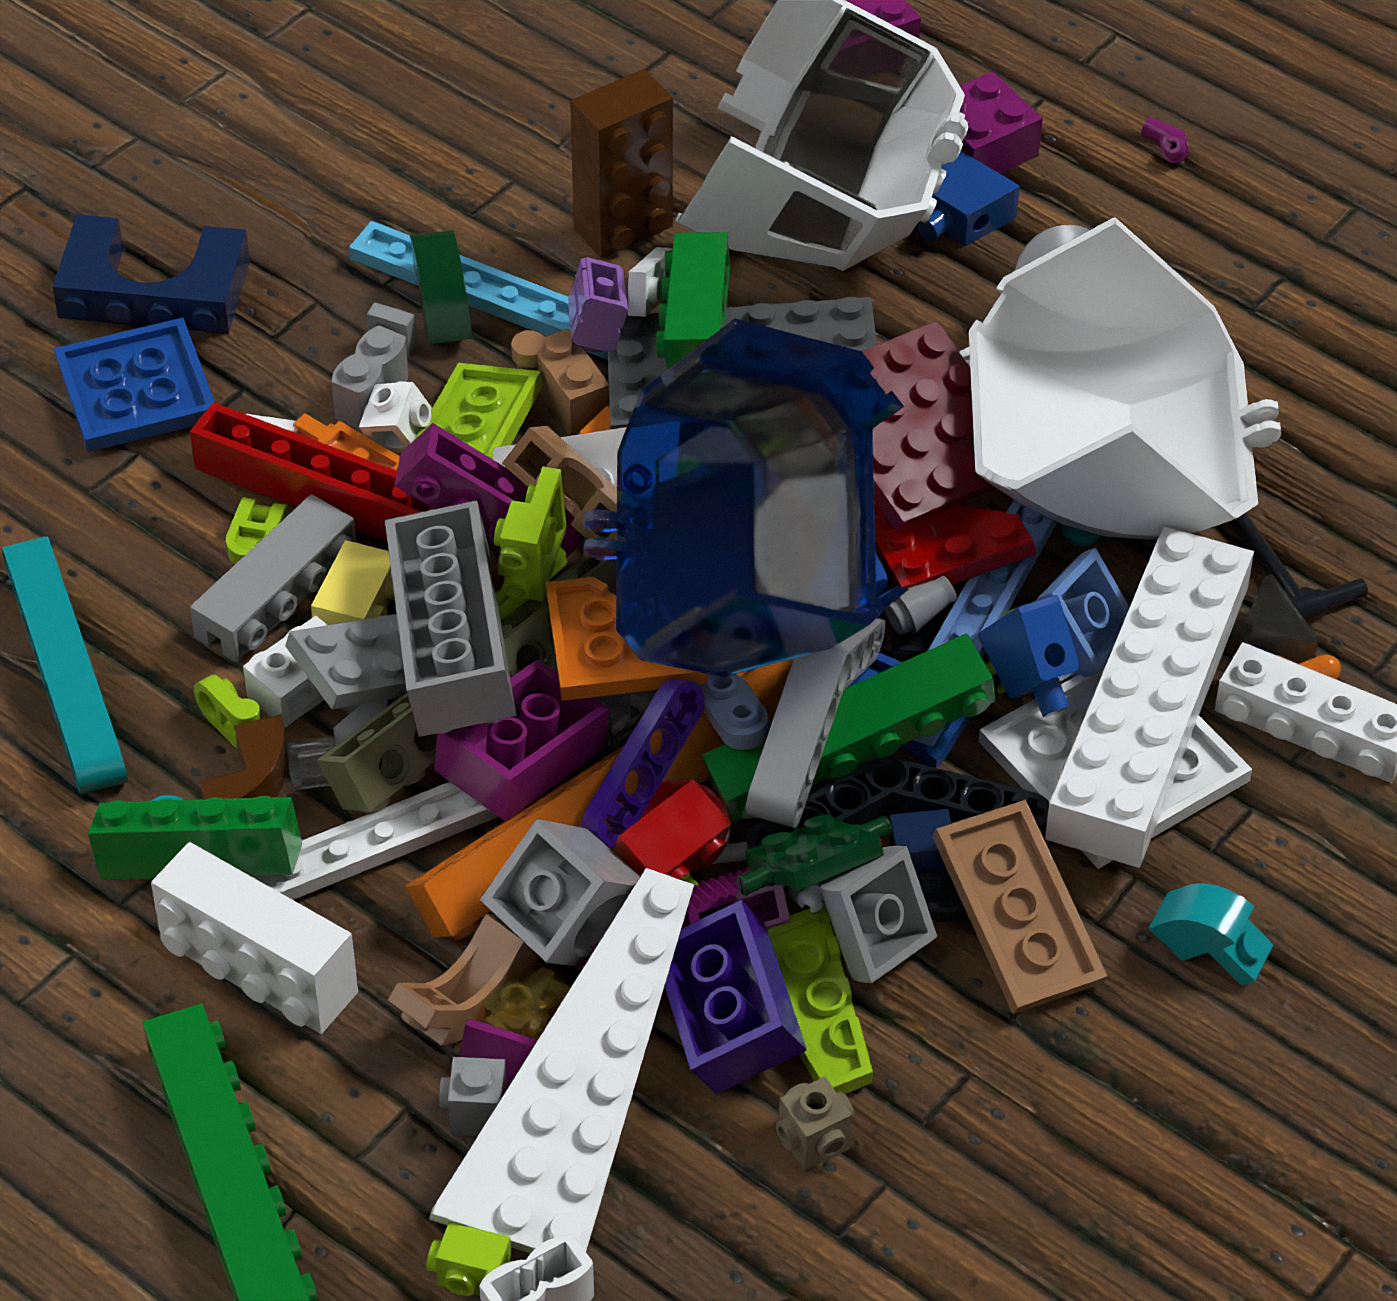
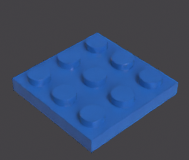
(134, 384)

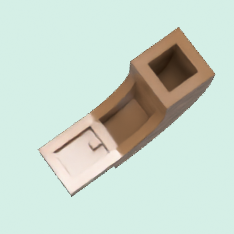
(459, 994)

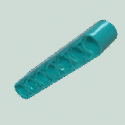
(64, 666)

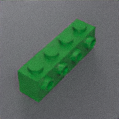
(693, 293)
(144, 836)

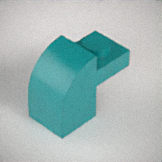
(1214, 922)

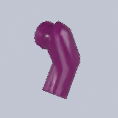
(1171, 139)

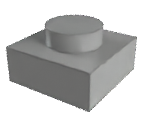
(394, 320)

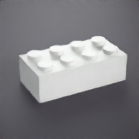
(255, 938)

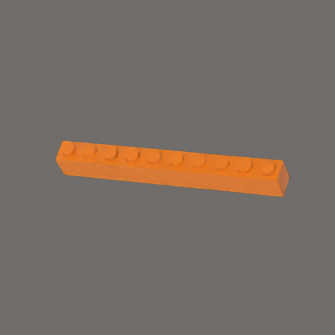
(452, 890)

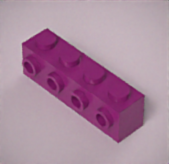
(450, 472)

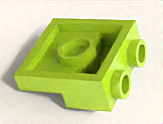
(532, 537)

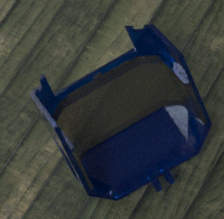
(747, 504)

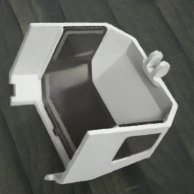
(846, 142)

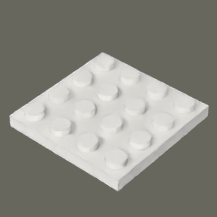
(1037, 749)

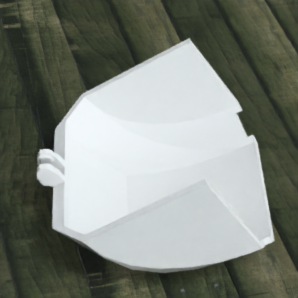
(1114, 394)

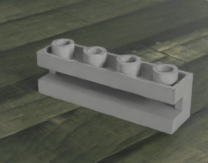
(272, 578)

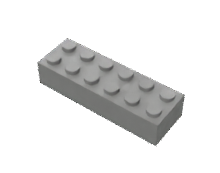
(448, 619)

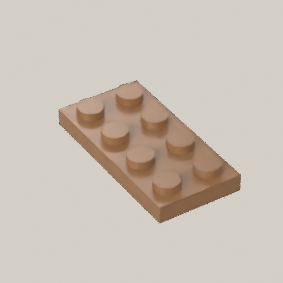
(1019, 906)

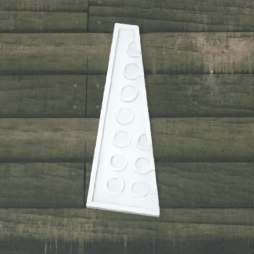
(559, 1123)

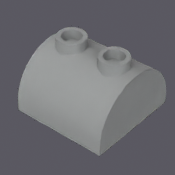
(878, 913)

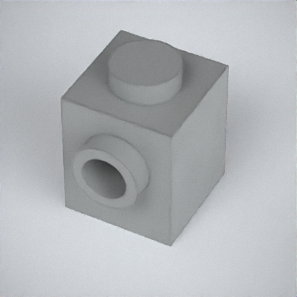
(472, 1093)

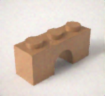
(582, 483)

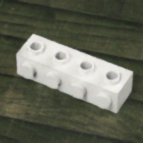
(1310, 711)

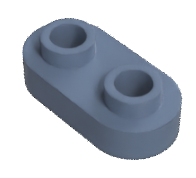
(735, 712)

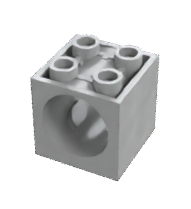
(560, 891)

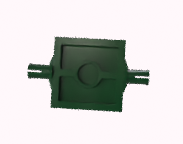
(812, 853)

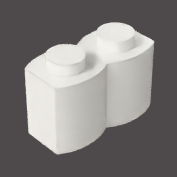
(552, 1272)

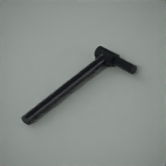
(1306, 600)

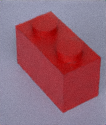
(675, 834)

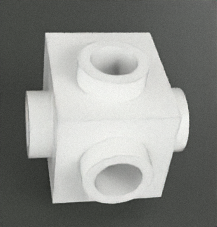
(395, 415)

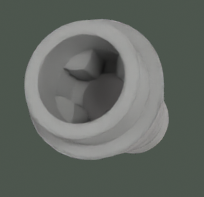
(920, 605)

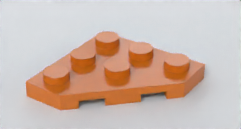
(591, 652)

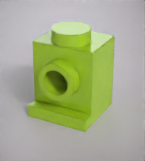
(467, 1257)

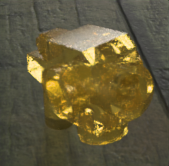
(524, 1002)

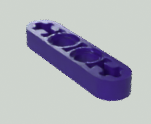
(638, 757)

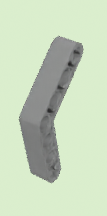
(804, 723)

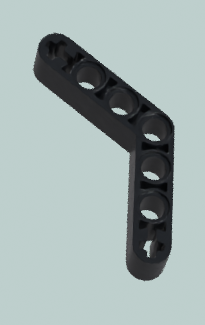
(900, 787)

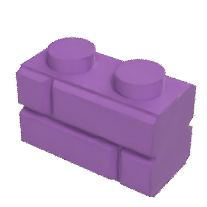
(597, 305)

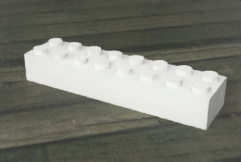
(1149, 697)

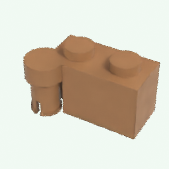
(570, 378)

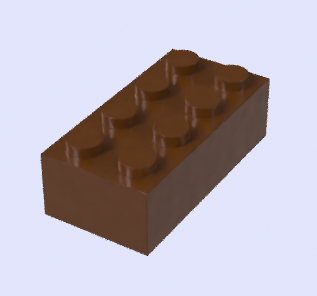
(622, 162)

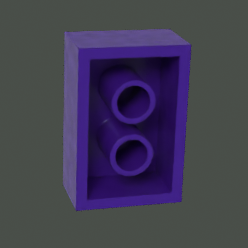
(731, 999)

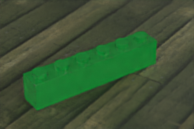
(875, 718)

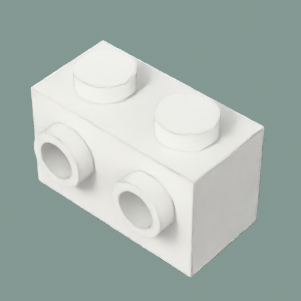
(279, 682)

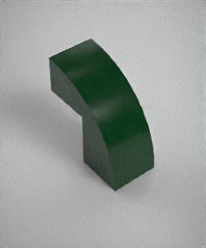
(441, 287)

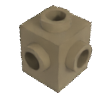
(815, 1122)

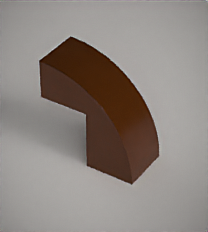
(262, 759)

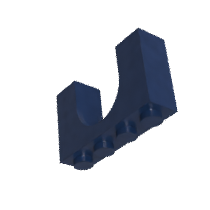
(202, 294)

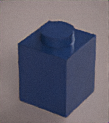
(916, 833)

